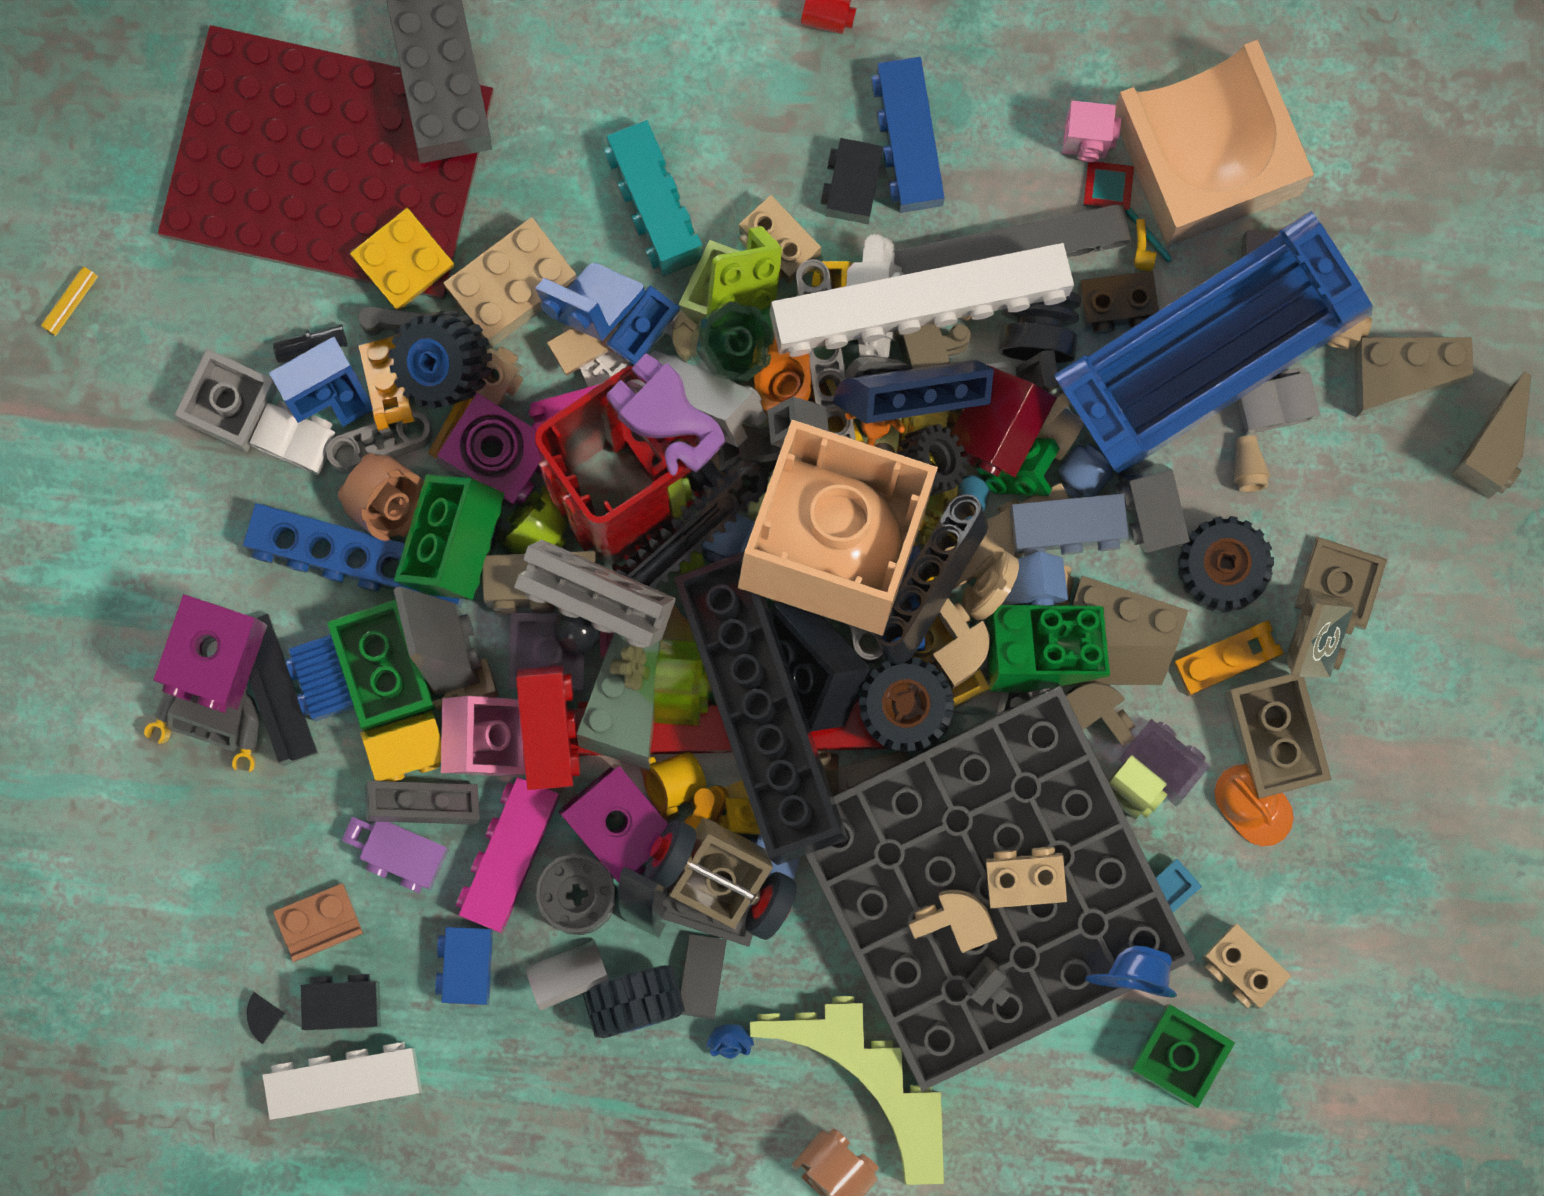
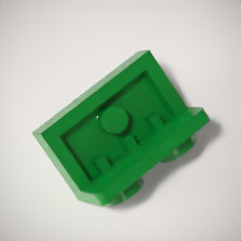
(1030, 477)

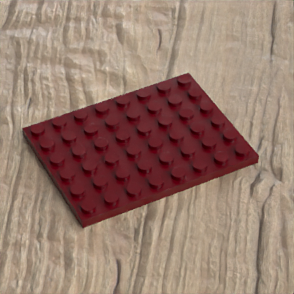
(305, 158)

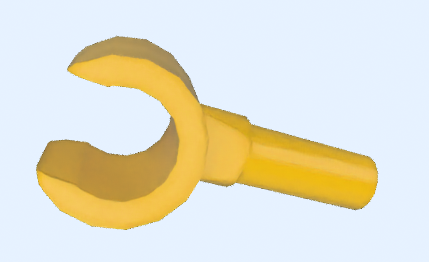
(1143, 259)

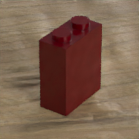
(1006, 428)

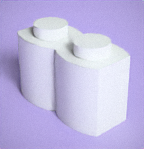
(296, 443)

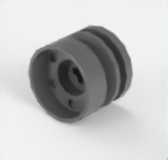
(559, 881)

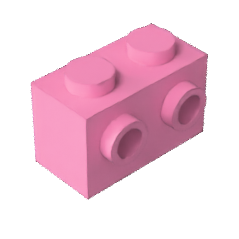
(1090, 130)

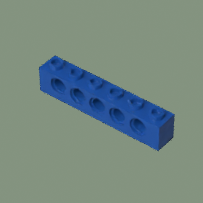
(270, 522)

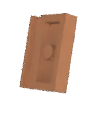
(318, 922)

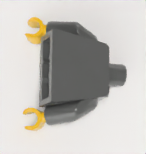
(214, 727)

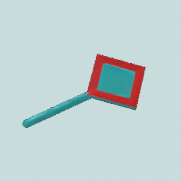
(1112, 185)

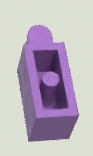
(398, 852)

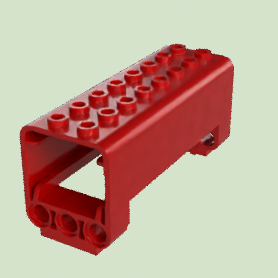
(581, 433)

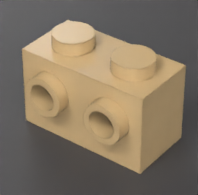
(790, 235)
(1026, 879)
(1245, 968)

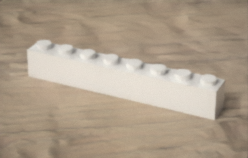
(921, 299)

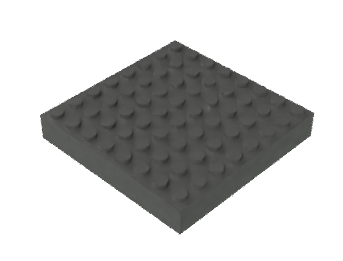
(929, 830)

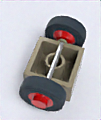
(721, 876)

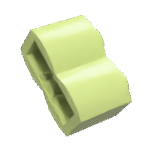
(1137, 788)

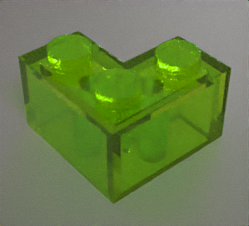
(680, 684)

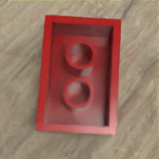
(547, 727)

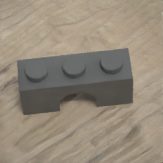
(767, 442)

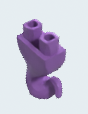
(665, 412)

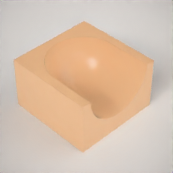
(1213, 146)
(836, 527)

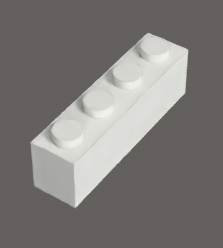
(341, 1083)

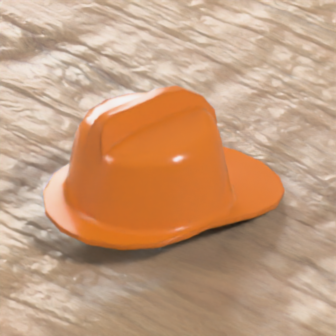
(783, 378)
(1257, 820)

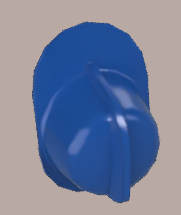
(1140, 970)

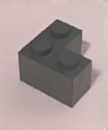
(1155, 507)

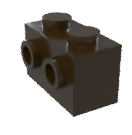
(1117, 301)

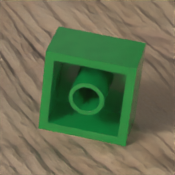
(1181, 1056)

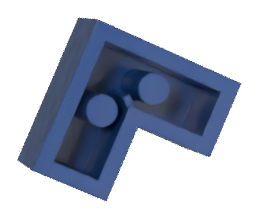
(322, 380)

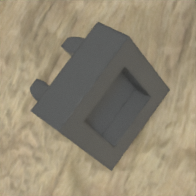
(986, 983)

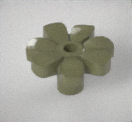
(631, 667)

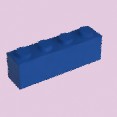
(909, 134)

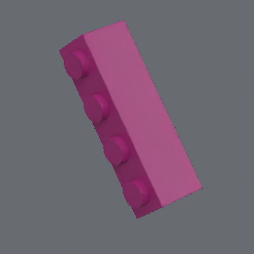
(508, 856)

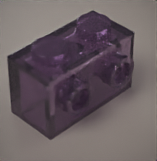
(1168, 759)

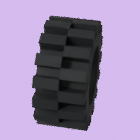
(944, 451)

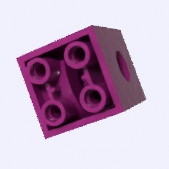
(507, 472)
(214, 679)
(633, 840)

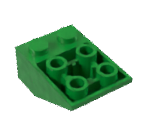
(1045, 646)

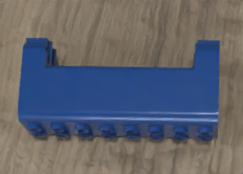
(1215, 343)

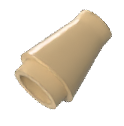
(1250, 467)

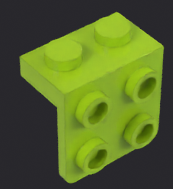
(747, 275)

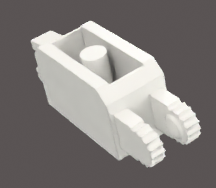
(876, 265)

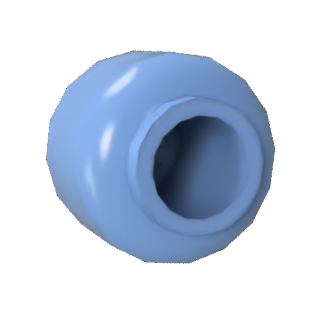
(1085, 471)

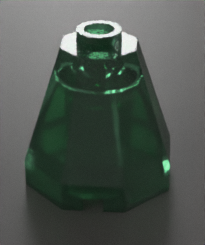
(732, 342)

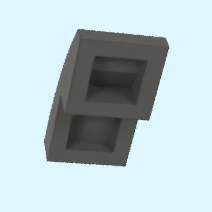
(702, 976)

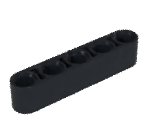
(933, 562)

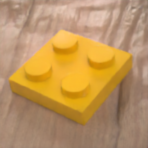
(402, 259)

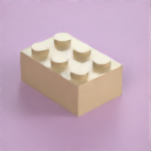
(502, 281)

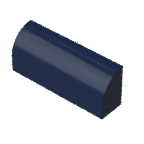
(916, 391)

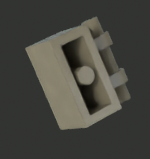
(930, 348)

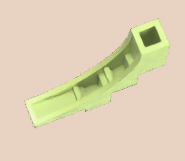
(840, 1036)

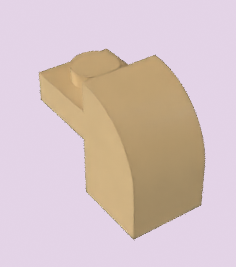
(968, 649)
(965, 915)

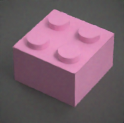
(481, 736)

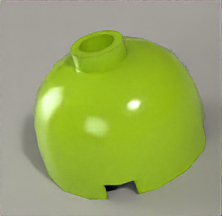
(533, 522)

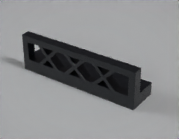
(279, 701)

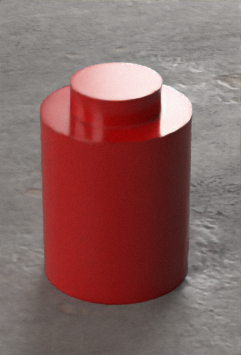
(829, 15)

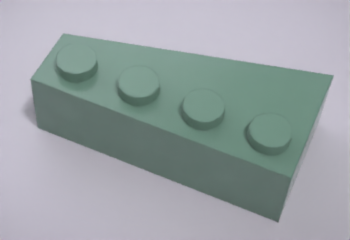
(618, 718)

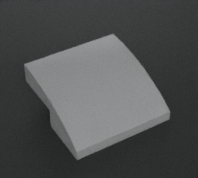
(566, 974)

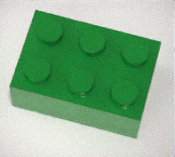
(449, 537)
(378, 666)

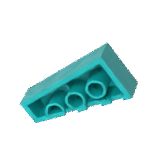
(653, 198)

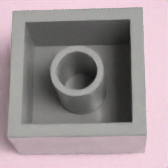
(226, 400)

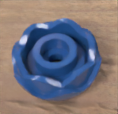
(730, 1041)

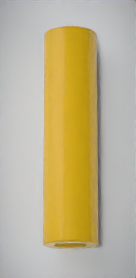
(69, 301)

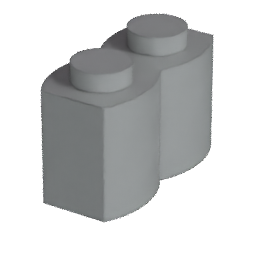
(1279, 403)

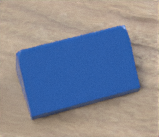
(643, 326)

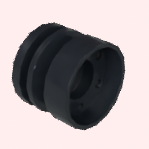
(1040, 330)

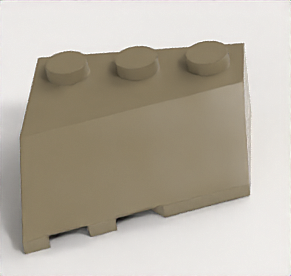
(1138, 632)

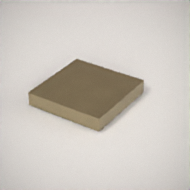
(1344, 575)

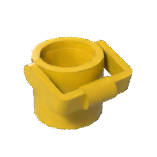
(673, 782)

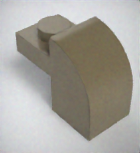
(1098, 700)

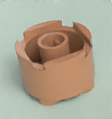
(381, 496)
(834, 1168)

